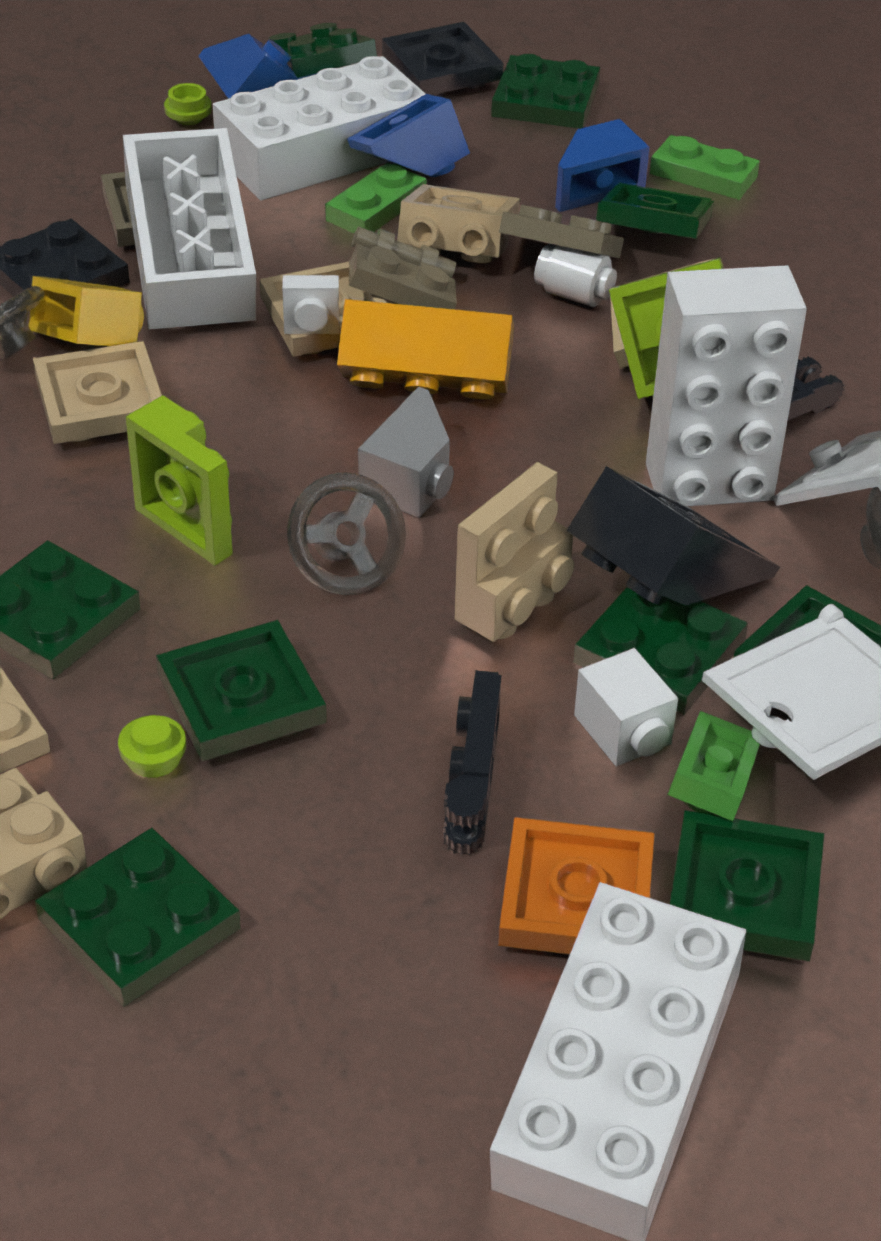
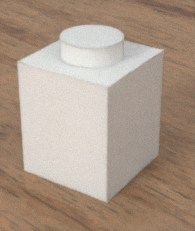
(625, 707)

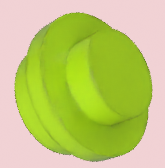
(187, 104)
(152, 745)

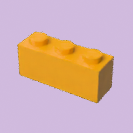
(425, 348)

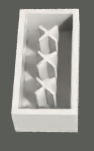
(301, 127)
(189, 228)
(724, 383)
(617, 1063)

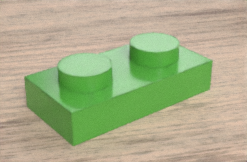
(704, 166)
(373, 199)
(715, 767)

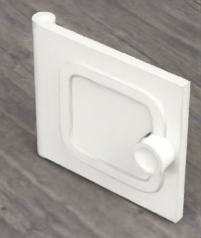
(838, 470)
(822, 679)

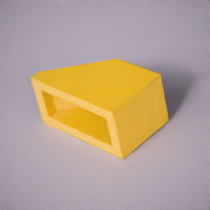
(87, 312)

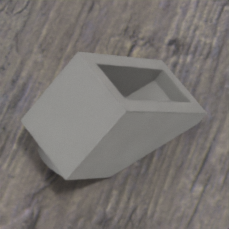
(410, 454)

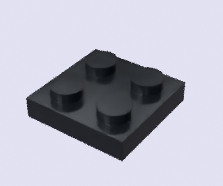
(443, 58)
(59, 252)

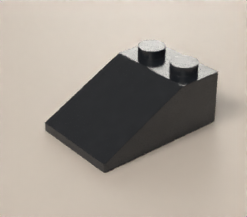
(662, 543)

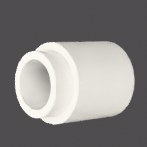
(575, 274)

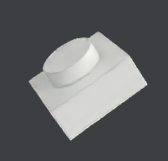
(311, 304)

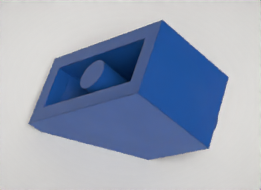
(246, 64)
(417, 136)
(597, 162)

